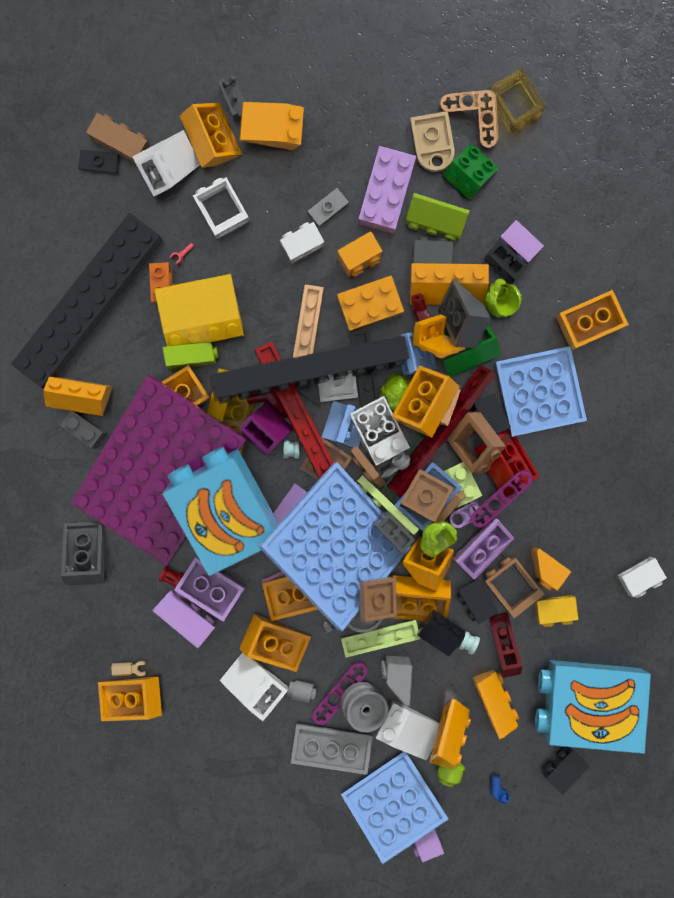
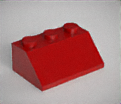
(509, 463)

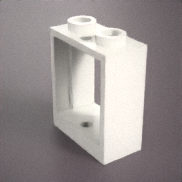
(230, 224)

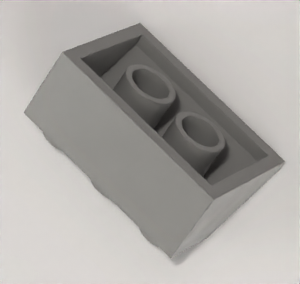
(398, 673)

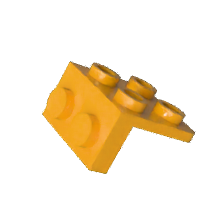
(430, 337)

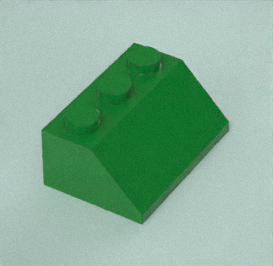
(470, 357)

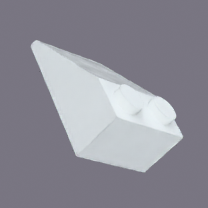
(408, 730)

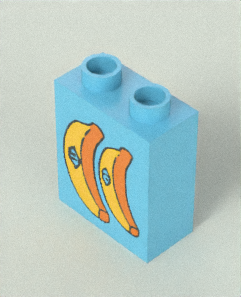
(220, 509)
(594, 706)

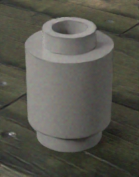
(301, 691)

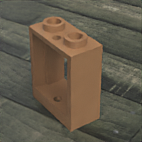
(457, 439)
(523, 603)

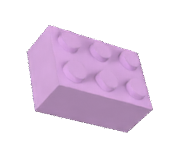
(212, 593)

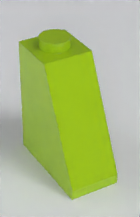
(191, 354)

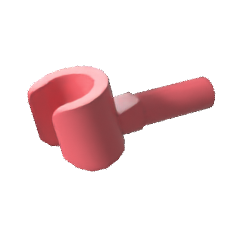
(181, 254)

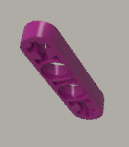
(503, 500)
(337, 690)

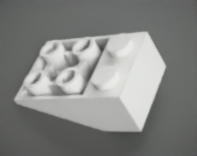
(166, 162)
(378, 431)
(254, 686)

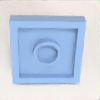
(417, 357)
(340, 425)

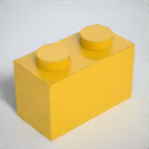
(555, 610)

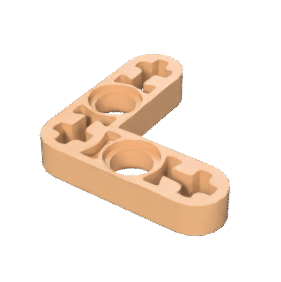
(478, 104)

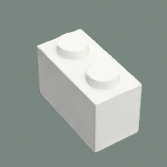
(302, 242)
(642, 577)

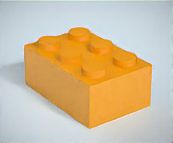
(370, 304)
(592, 320)
(425, 401)

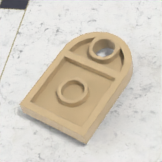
(433, 139)

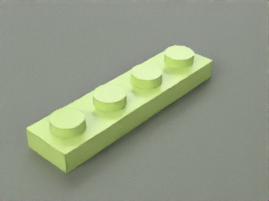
(380, 500)
(380, 638)

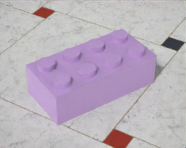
(386, 190)

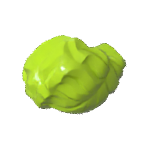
(502, 299)
(394, 389)
(437, 538)

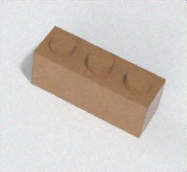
(116, 137)

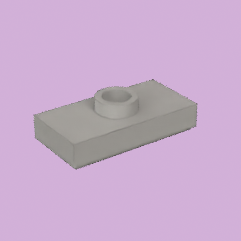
(328, 207)

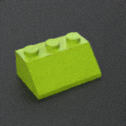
(436, 217)

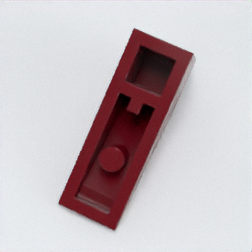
(505, 645)

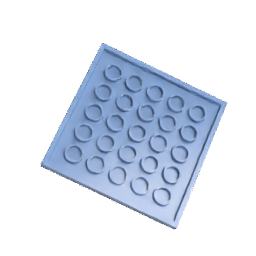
(332, 545)

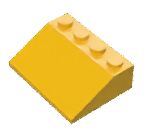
(199, 311)

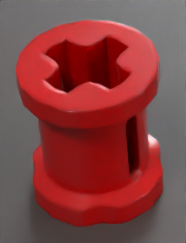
(170, 576)

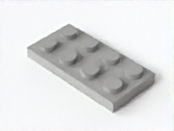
(331, 749)

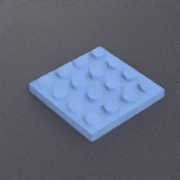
(540, 391)
(394, 807)

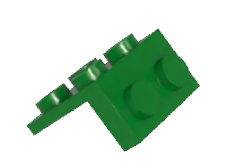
(470, 171)

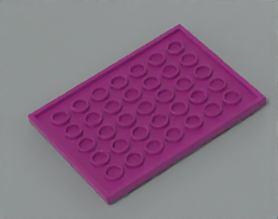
(132, 470)

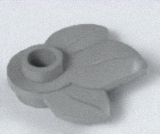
(399, 462)

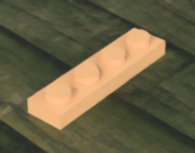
(308, 320)

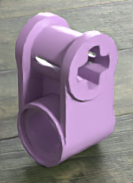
(466, 513)

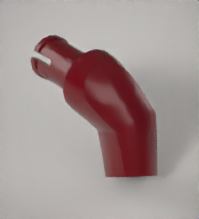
(419, 308)
(271, 399)

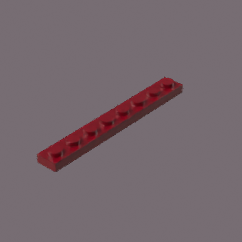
(429, 446)

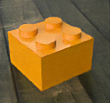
(359, 255)

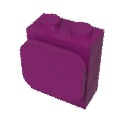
(265, 429)

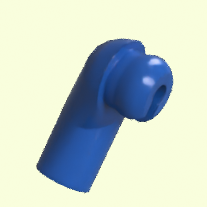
(497, 792)

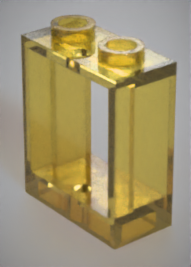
(505, 84)

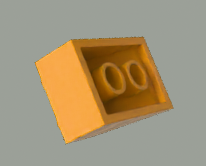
(272, 124)
(285, 599)
(274, 643)
(130, 699)

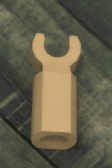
(127, 669)

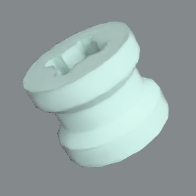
(291, 449)
(469, 643)

